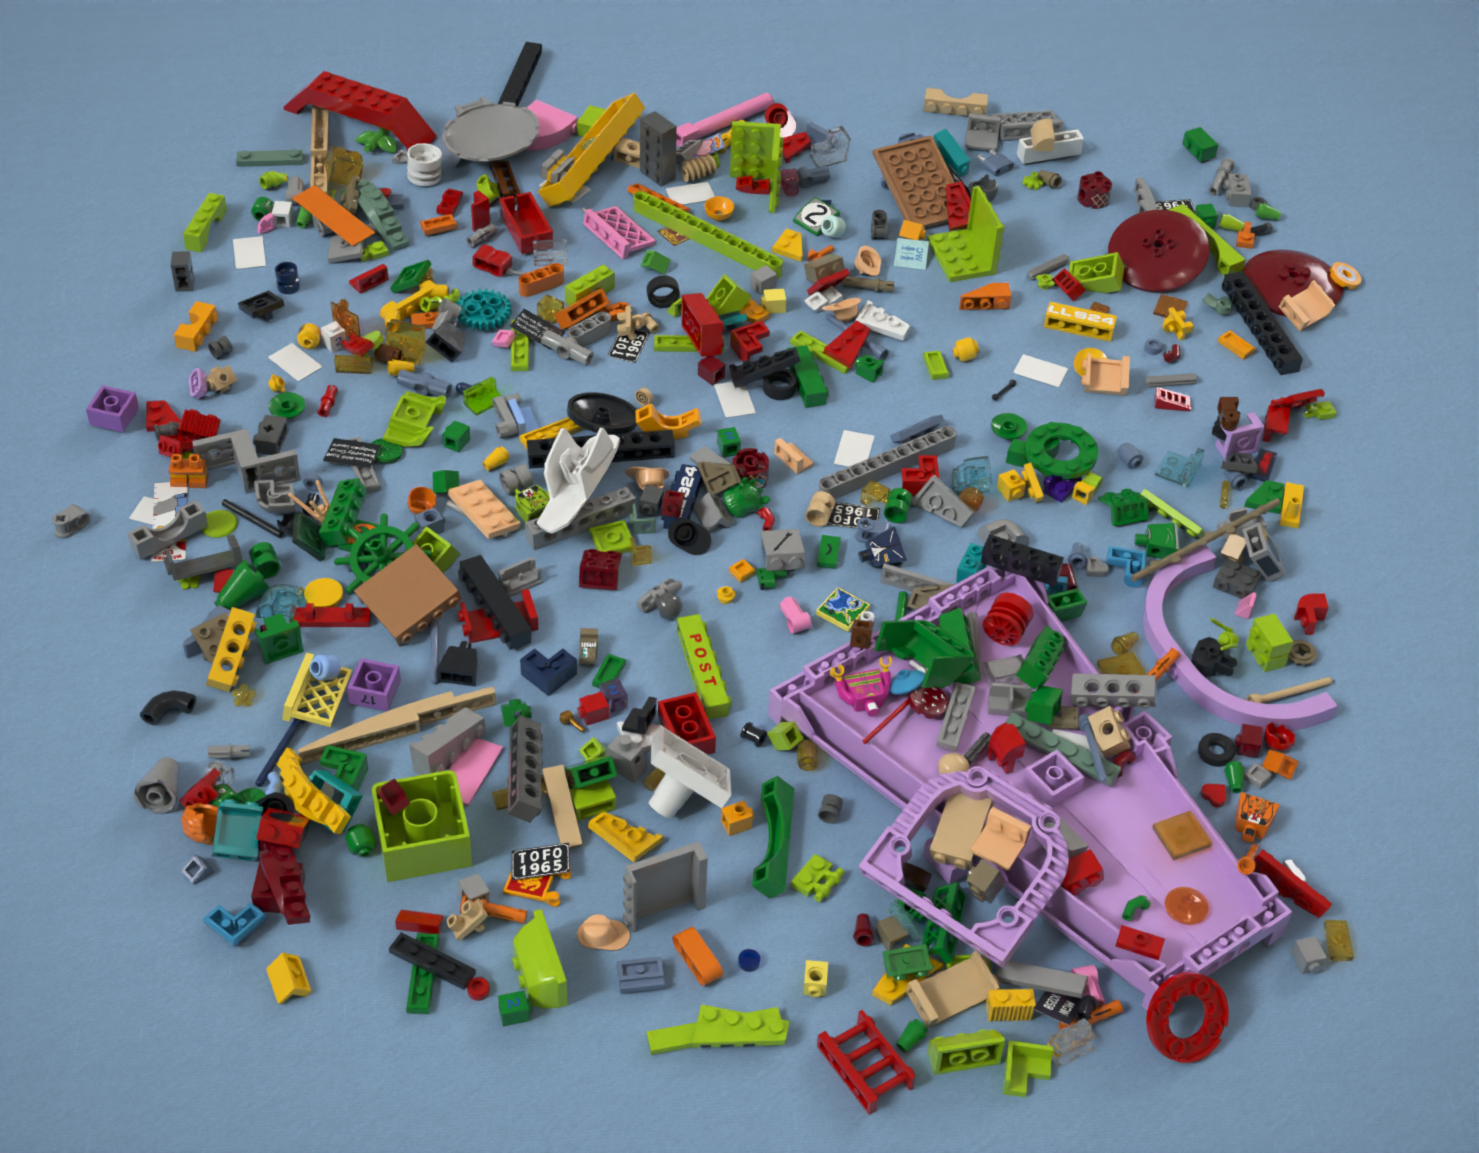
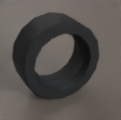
(659, 282)
(780, 393)

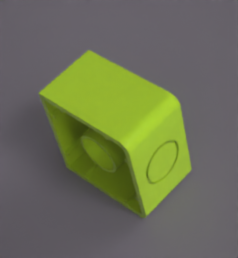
(429, 832)

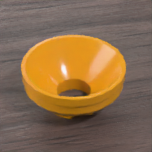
(719, 205)

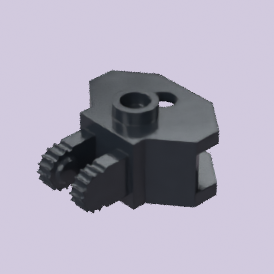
(1211, 660)

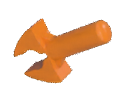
(815, 255)

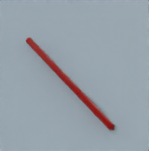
(885, 722)

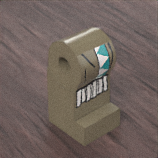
(588, 646)

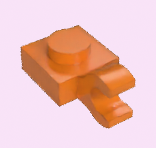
(1245, 238)

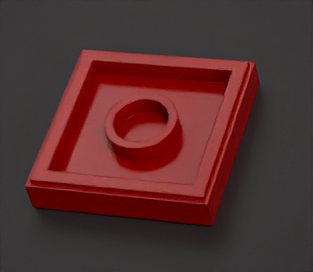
(826, 282)

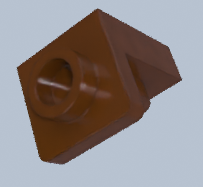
(861, 634)

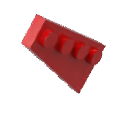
(1291, 885)

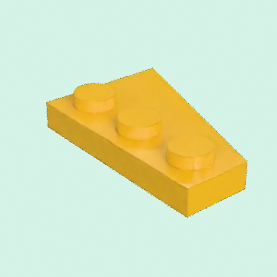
(625, 838)
(892, 991)

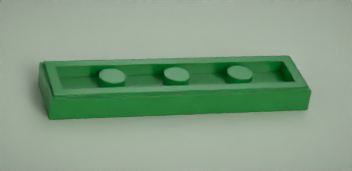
(422, 981)

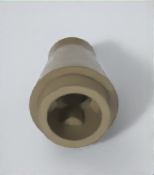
(1051, 179)

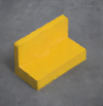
(288, 977)

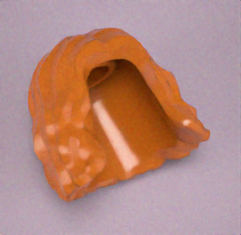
(200, 822)

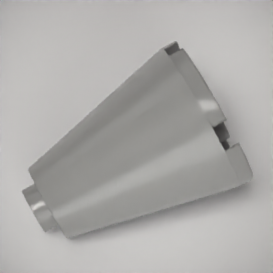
(158, 787)

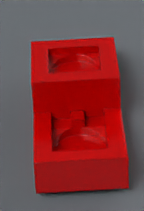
(749, 185)
(450, 202)

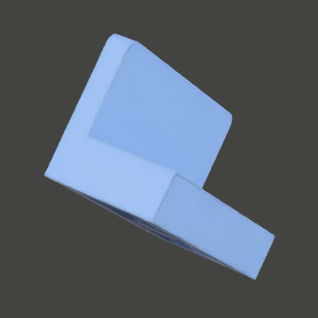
(523, 417)

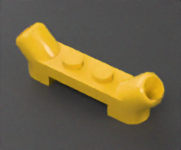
(411, 305)

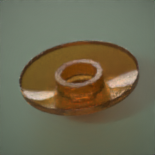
(1186, 912)

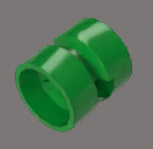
(898, 505)
(265, 559)

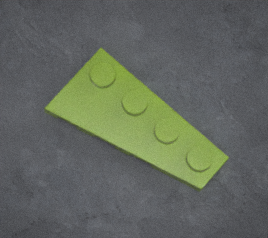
(725, 1026)

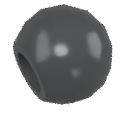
(669, 606)

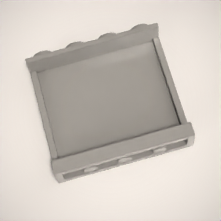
(665, 883)

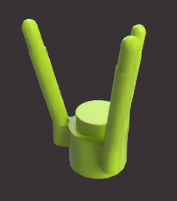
(1228, 638)

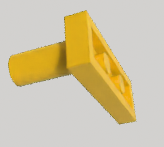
(1291, 505)

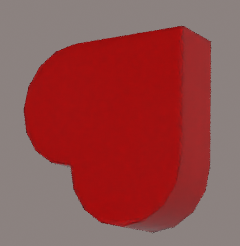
(1214, 793)

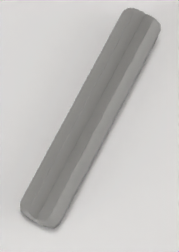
(1048, 266)
(1175, 379)

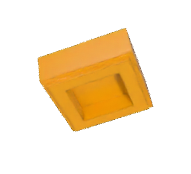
(742, 570)

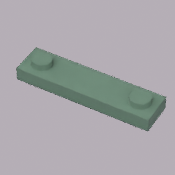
(269, 158)

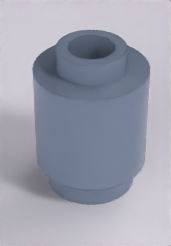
(1130, 455)

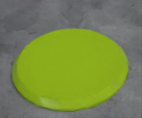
(220, 523)

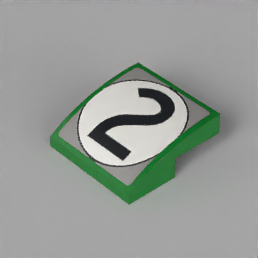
(812, 215)

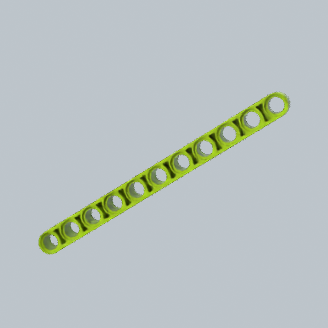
(705, 233)

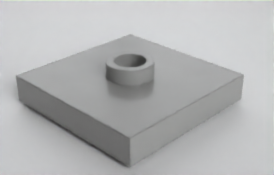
(342, 250)

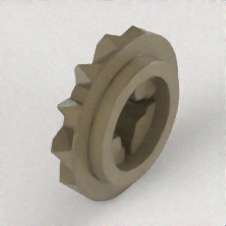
(1306, 649)

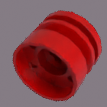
(1008, 619)

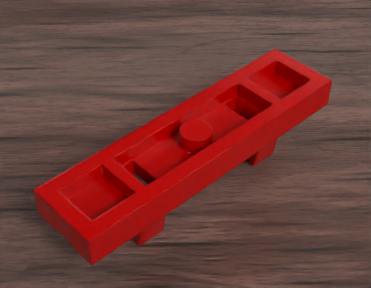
(332, 616)

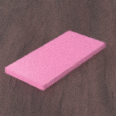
(474, 767)

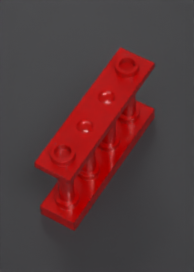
(855, 1079)

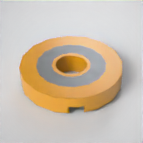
(1345, 275)

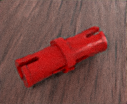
(327, 401)

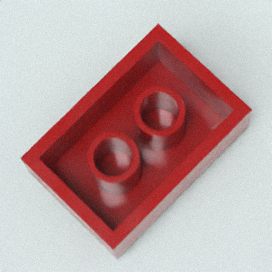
(688, 720)

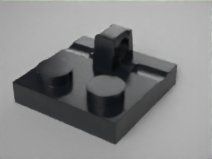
(261, 305)

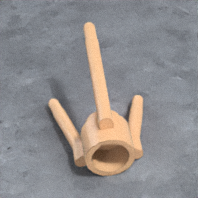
(321, 510)

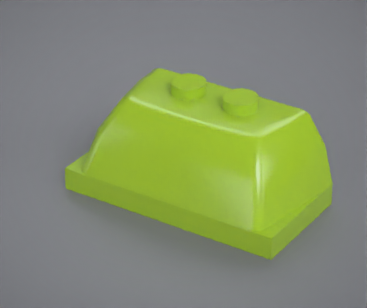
(539, 964)

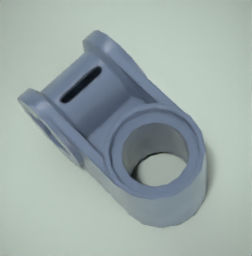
(872, 529)

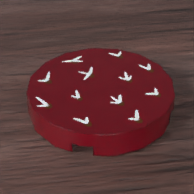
(929, 702)

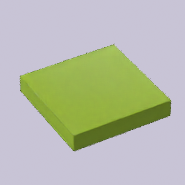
(611, 537)

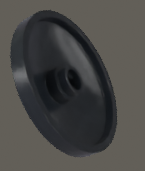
(602, 410)

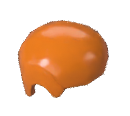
(421, 499)

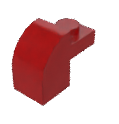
(1310, 609)

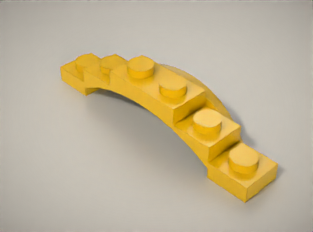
(307, 797)

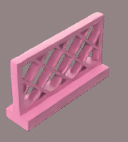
(612, 236)

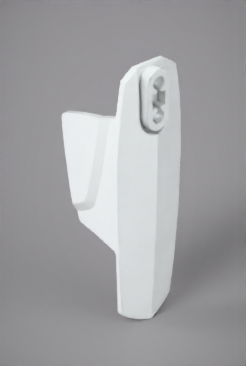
(573, 475)

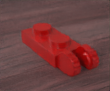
(357, 345)

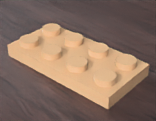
(484, 509)

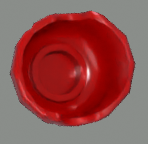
(1279, 737)

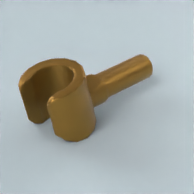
(567, 717)

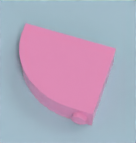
(554, 125)

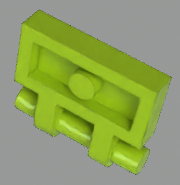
(812, 874)

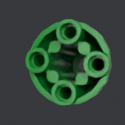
(241, 587)

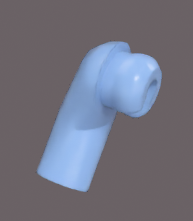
(276, 783)

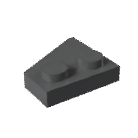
(1240, 462)

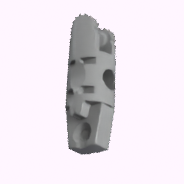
(649, 599)

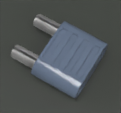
(997, 163)

